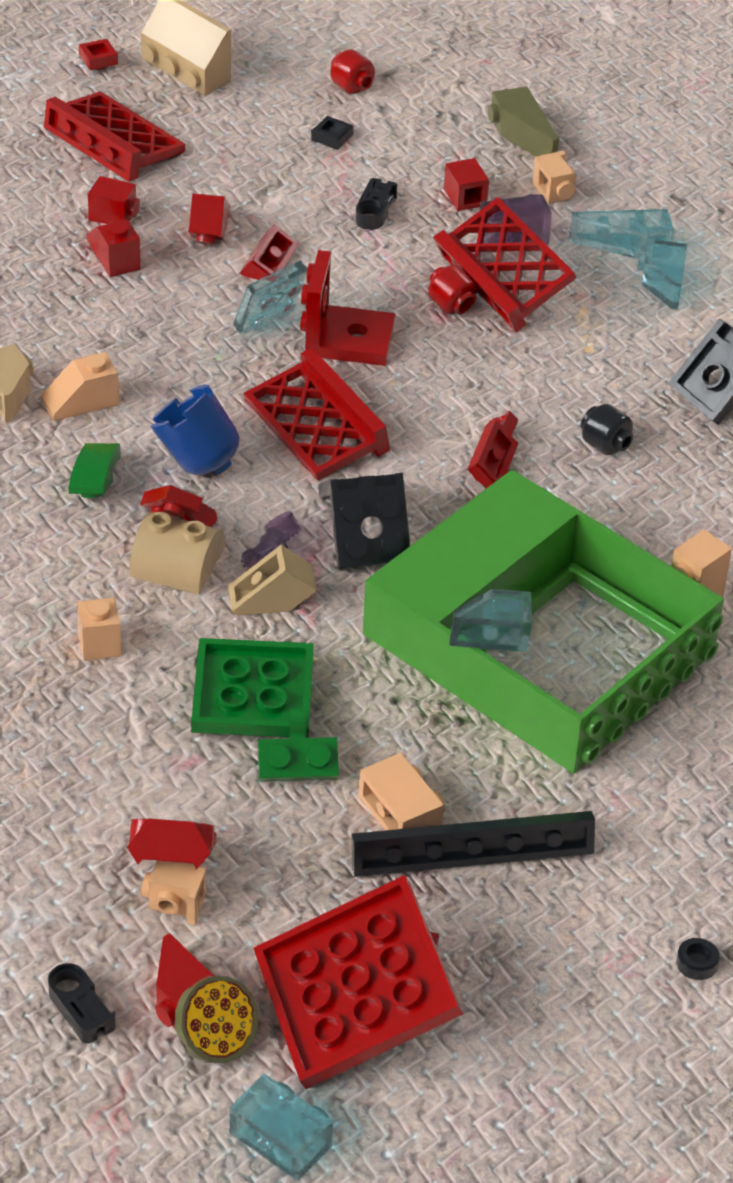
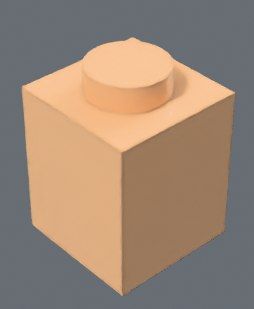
(99, 628)

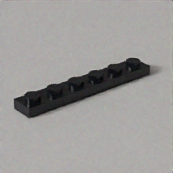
(472, 843)

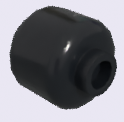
(607, 429)

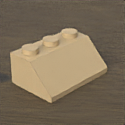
(188, 45)

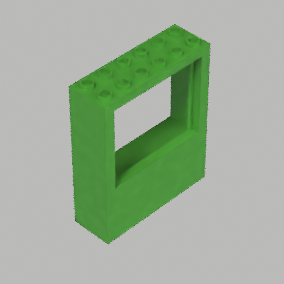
(537, 544)

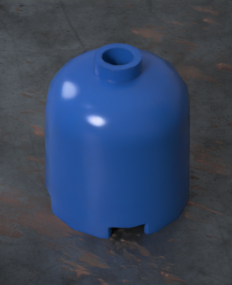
(198, 432)

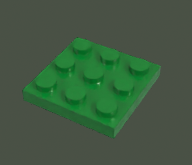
(250, 686)

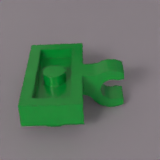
(298, 756)

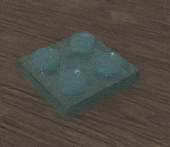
(270, 297)

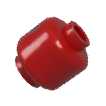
(352, 71)
(452, 289)

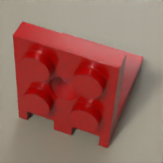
(331, 327)

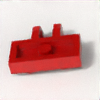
(179, 504)

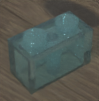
(281, 1126)

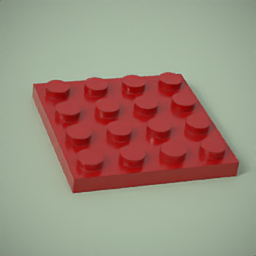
(356, 982)

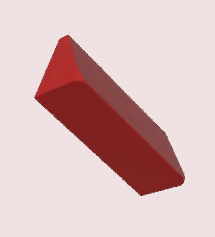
(270, 254)

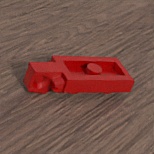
(494, 450)

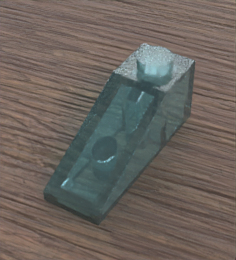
(621, 230)

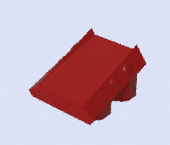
(171, 840)

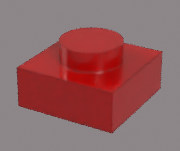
(98, 54)

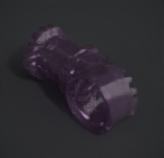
(277, 532)

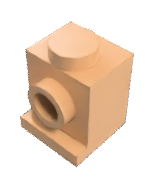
(554, 177)
(175, 889)

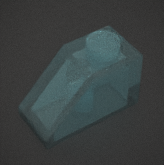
(663, 270)
(494, 621)

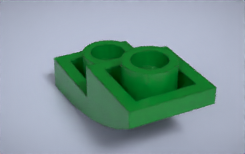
(93, 469)

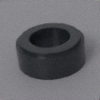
(697, 959)

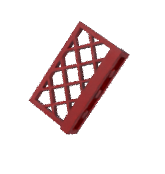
(105, 145)
(488, 284)
(344, 404)

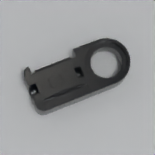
(375, 200)
(80, 1006)

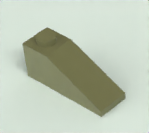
(522, 121)

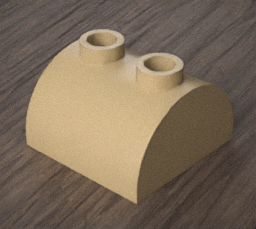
(175, 552)

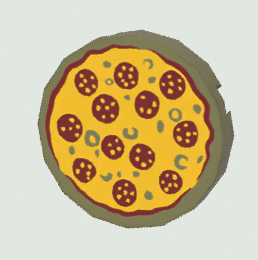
(216, 1019)

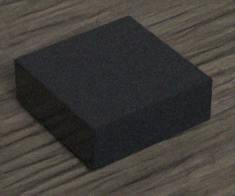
(332, 132)

